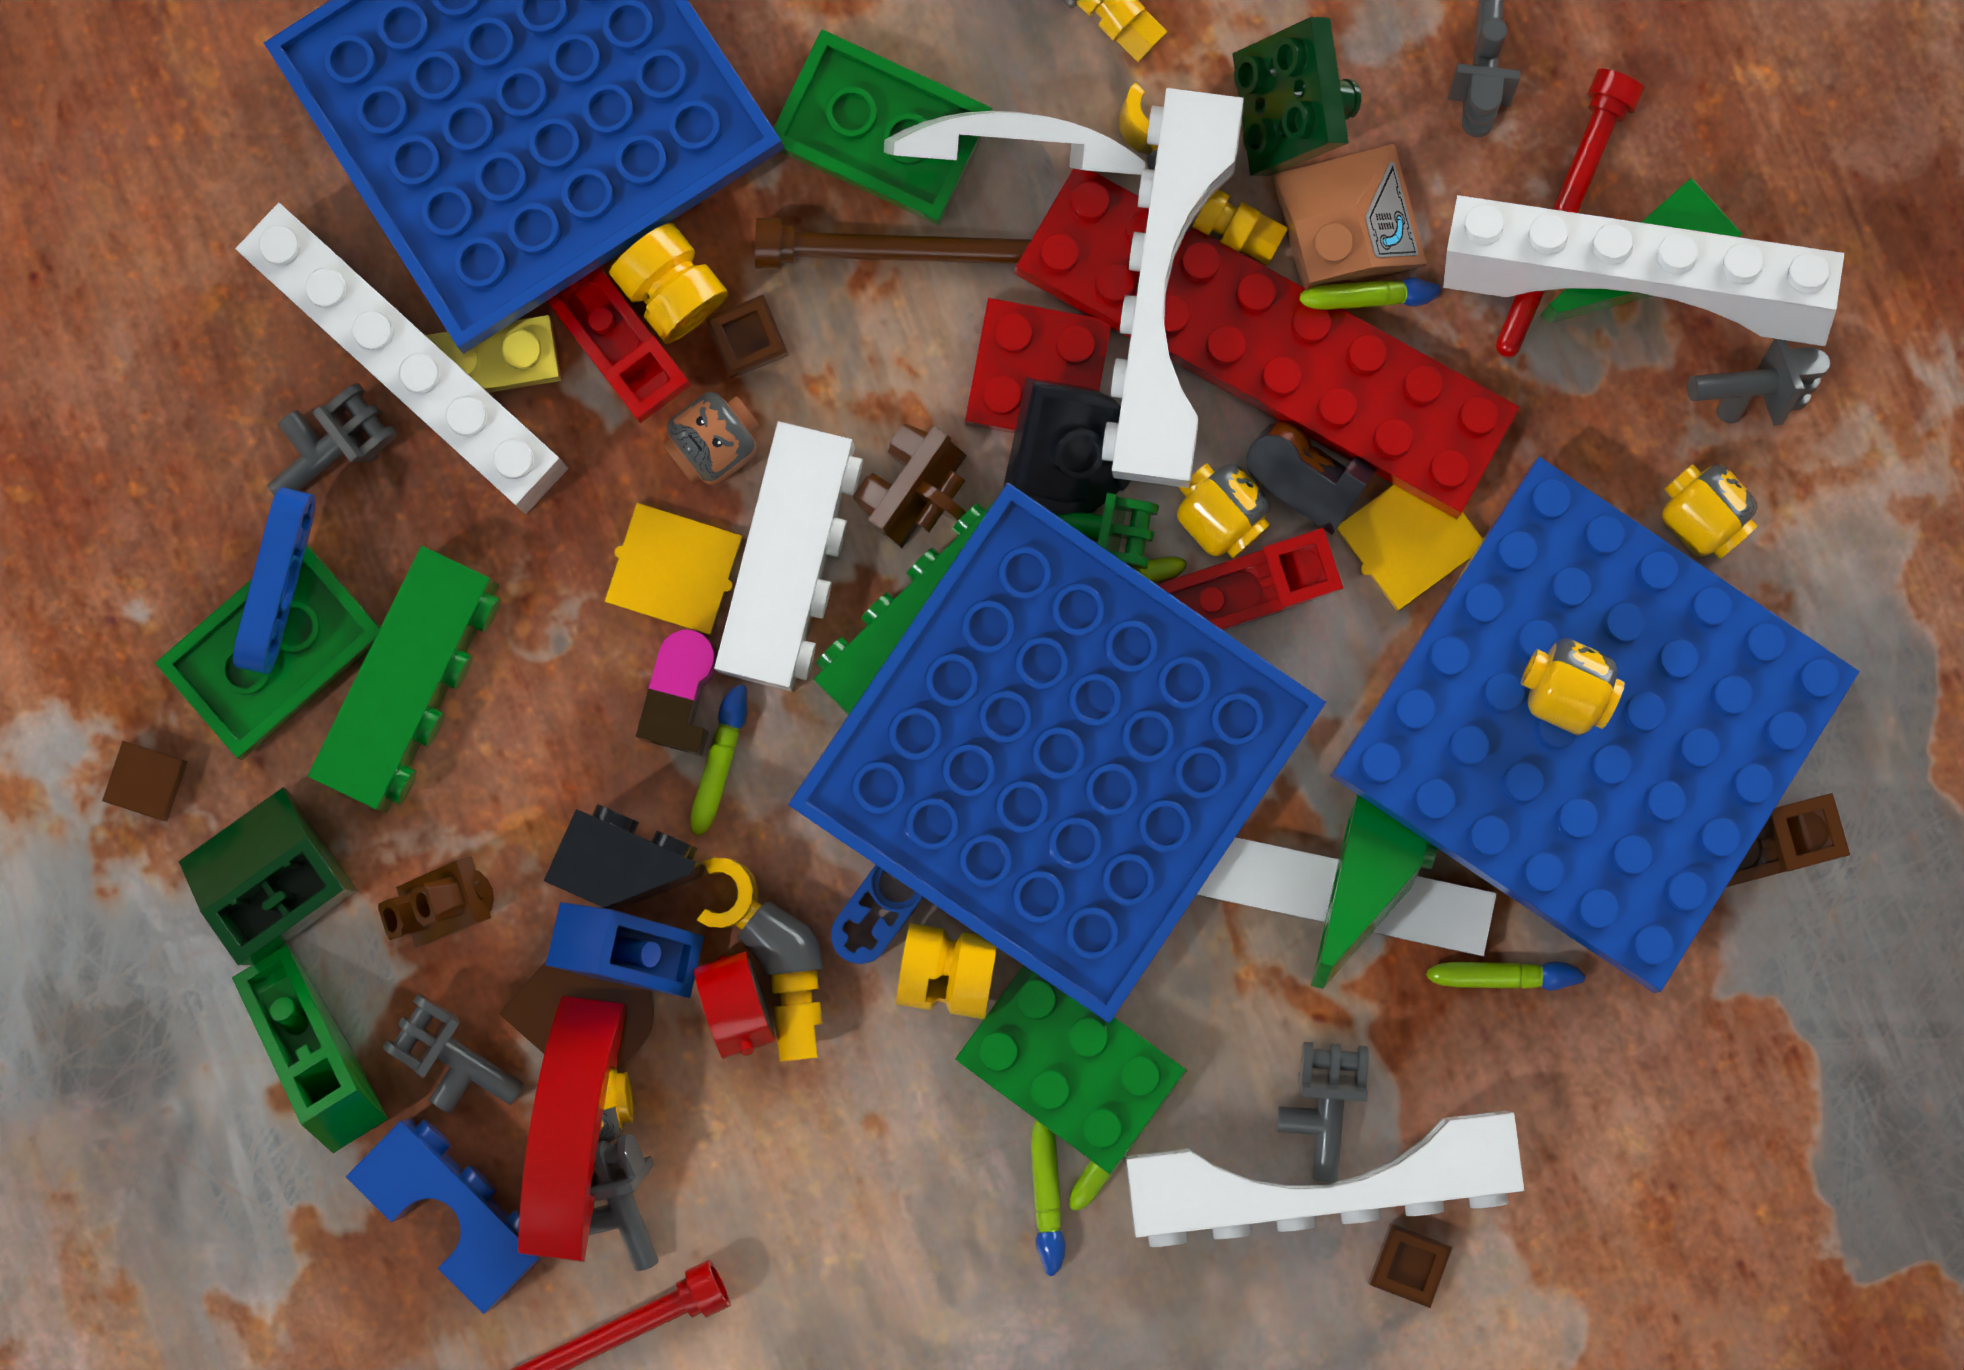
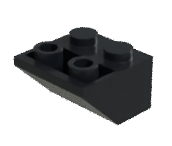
(614, 866)

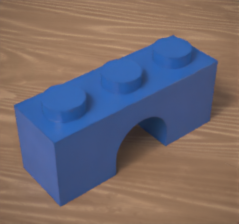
(415, 1166)

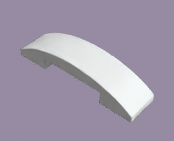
(940, 138)

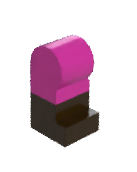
(674, 692)

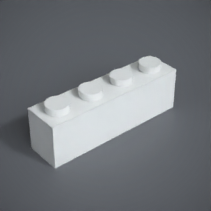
(786, 557)

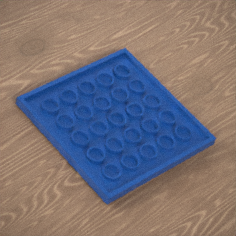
(520, 134)
(1057, 752)
(1634, 822)

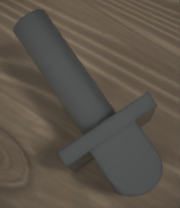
(1483, 84)
(1782, 378)
(342, 437)
(464, 1063)
(1332, 1091)
(617, 1184)

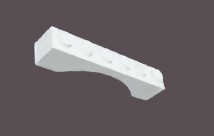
(1194, 158)
(1757, 283)
(402, 358)
(1455, 1160)

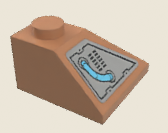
(1349, 218)

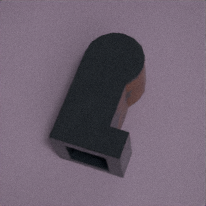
(1305, 475)

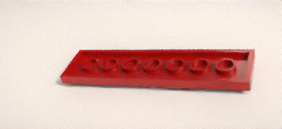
(1261, 344)

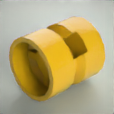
(663, 276)
(946, 971)

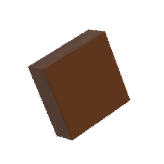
(747, 336)
(144, 781)
(1410, 1265)

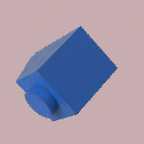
(624, 949)

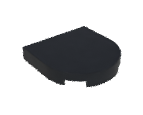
(1061, 446)

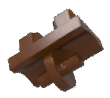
(922, 488)
(438, 903)

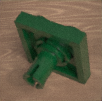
(1293, 97)

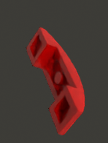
(619, 344)
(1260, 582)
(567, 1127)

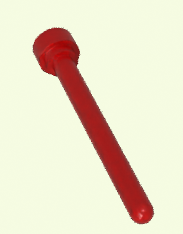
(1612, 98)
(696, 1294)

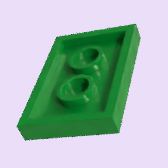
(855, 101)
(320, 641)
(1071, 1068)

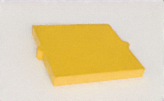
(1407, 543)
(673, 569)

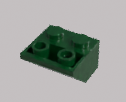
(265, 879)

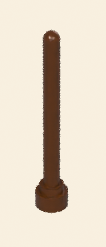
(780, 244)

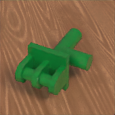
(1110, 527)

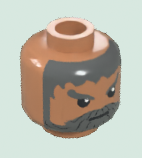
(711, 438)

